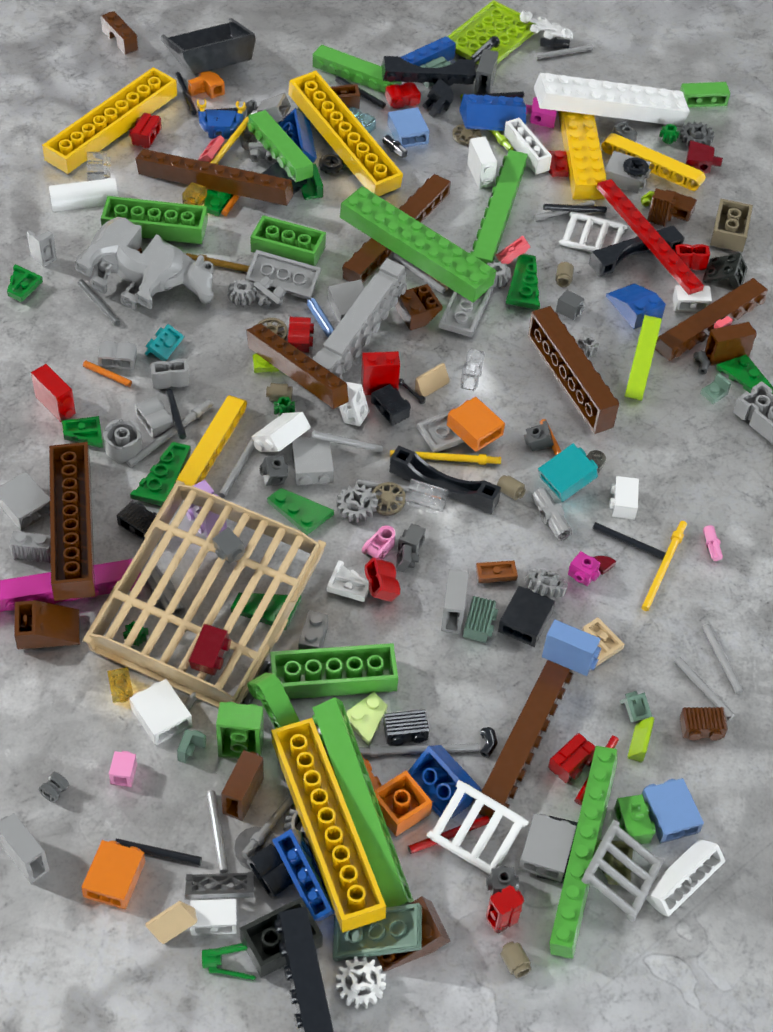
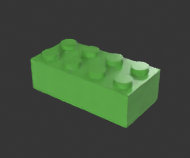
(288, 240)

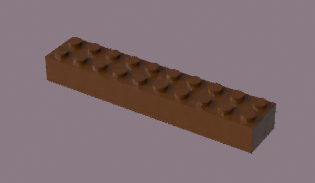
(71, 522)

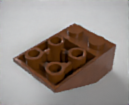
(45, 625)
(433, 938)

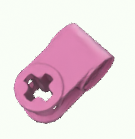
(380, 543)

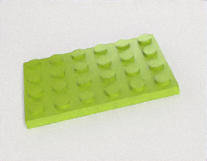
(491, 21)

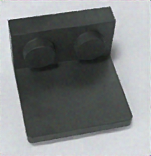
(726, 267)

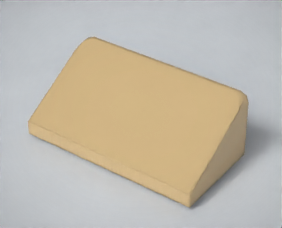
(432, 380)
(172, 921)

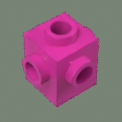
(584, 568)

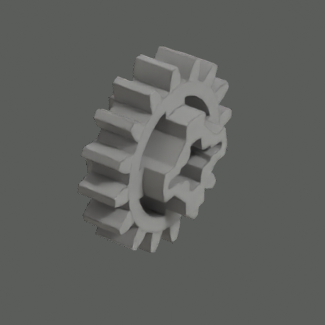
(357, 503)
(546, 583)

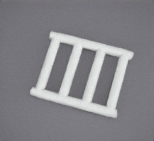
(589, 221)
(481, 799)

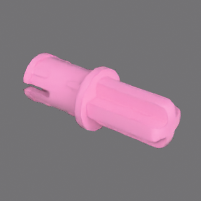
(712, 543)

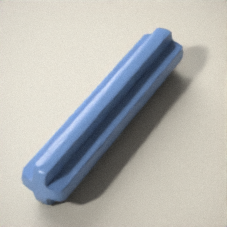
(320, 316)

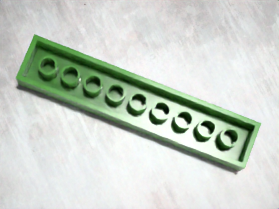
(417, 244)

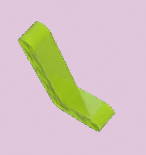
(643, 357)

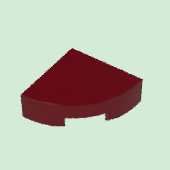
(606, 563)

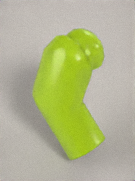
(647, 198)

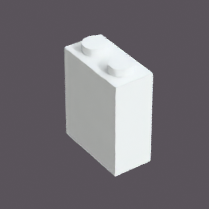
(482, 162)
(281, 432)
(160, 711)

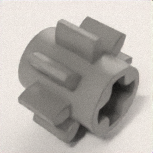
(588, 345)

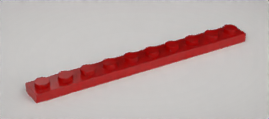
(650, 237)

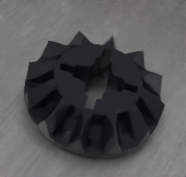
(324, 163)
(641, 166)

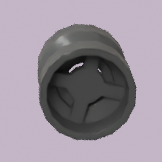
(54, 786)

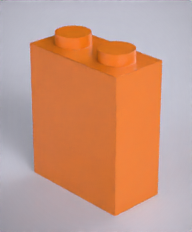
(475, 424)
(113, 874)

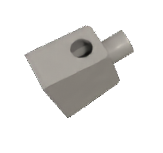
(276, 106)

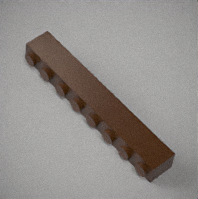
(698, 326)
(297, 366)

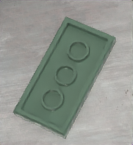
(395, 934)

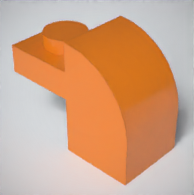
(207, 82)

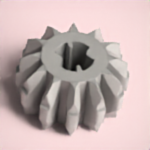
(502, 274)
(242, 292)

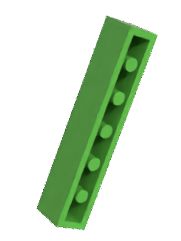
(350, 68)
(280, 146)

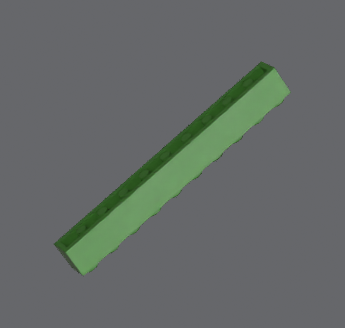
(499, 206)
(361, 801)
(584, 846)

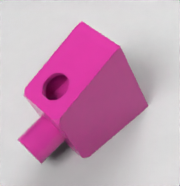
(540, 116)

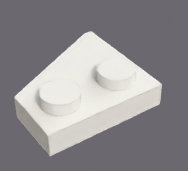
(348, 583)

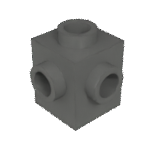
(274, 470)
(501, 878)

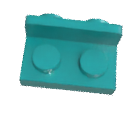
(165, 343)

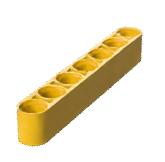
(659, 163)
(213, 441)

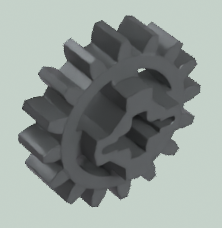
(697, 133)

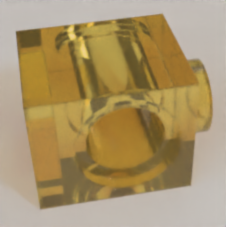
(118, 678)

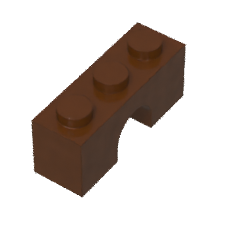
(115, 27)

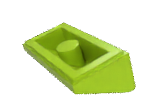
(640, 739)

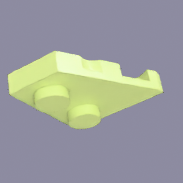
(366, 716)

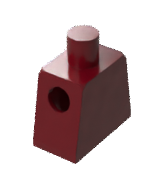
(702, 157)

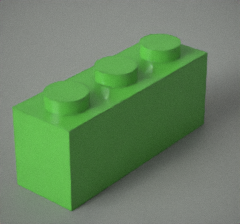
(706, 94)

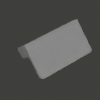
(42, 247)

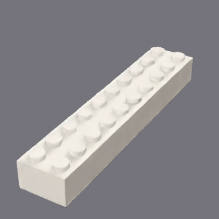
(611, 99)

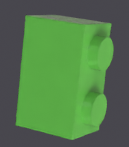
(634, 818)

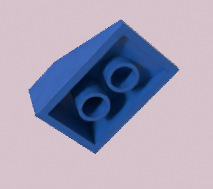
(635, 302)

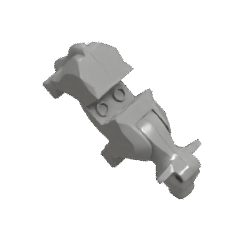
(153, 271)

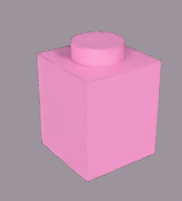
(123, 768)

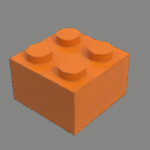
(403, 803)

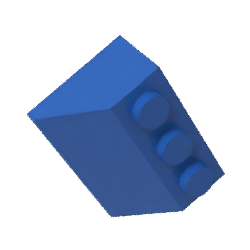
(437, 776)

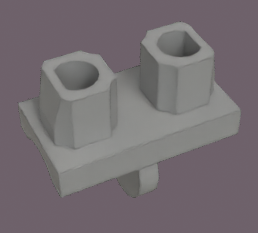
(258, 152)
(264, 285)

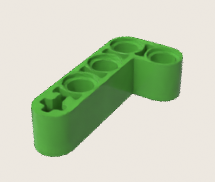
(274, 699)

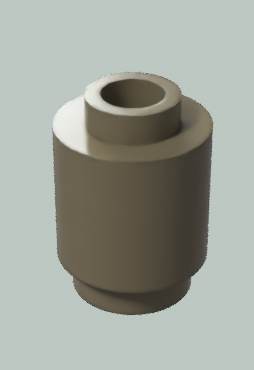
(564, 274)
(277, 390)
(511, 487)
(515, 959)

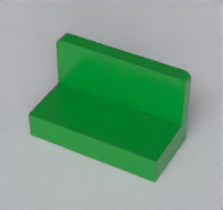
(314, 186)

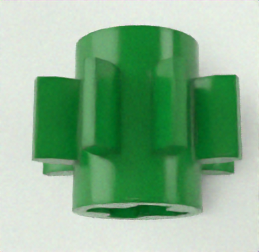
(669, 133)
(284, 405)
(141, 636)

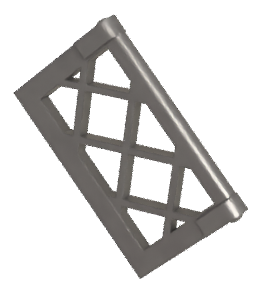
(213, 892)

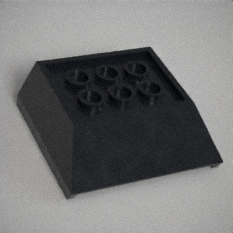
(212, 46)

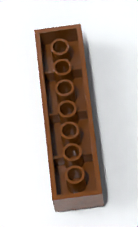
(573, 370)

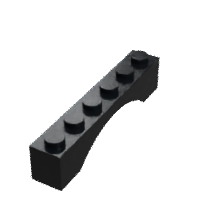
(397, 69)
(606, 259)
(477, 494)

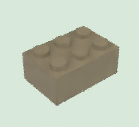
(731, 225)

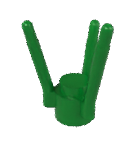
(213, 957)

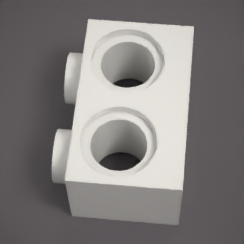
(357, 408)

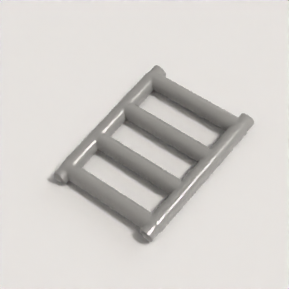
(648, 878)

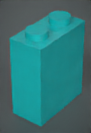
(568, 472)

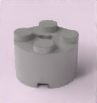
(122, 440)

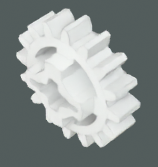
(359, 972)

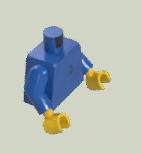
(220, 121)

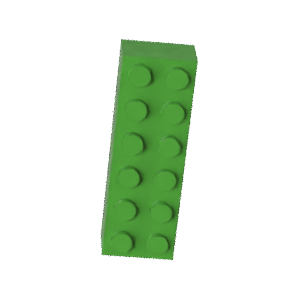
(166, 219)
(336, 670)

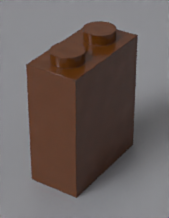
(730, 342)
(242, 785)

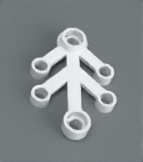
(542, 24)

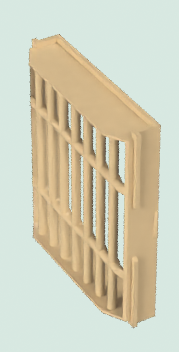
(159, 669)

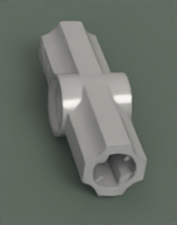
(551, 514)
(168, 592)

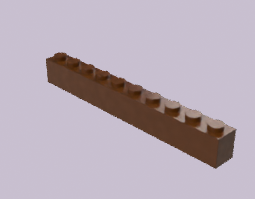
(215, 177)
(419, 207)
(526, 735)

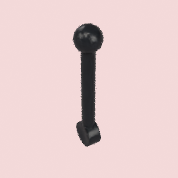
(421, 399)

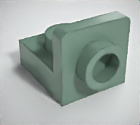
(717, 389)
(636, 706)
(189, 741)

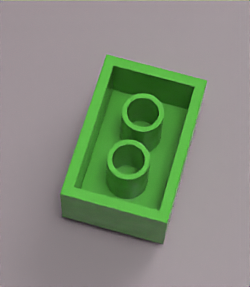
(239, 729)

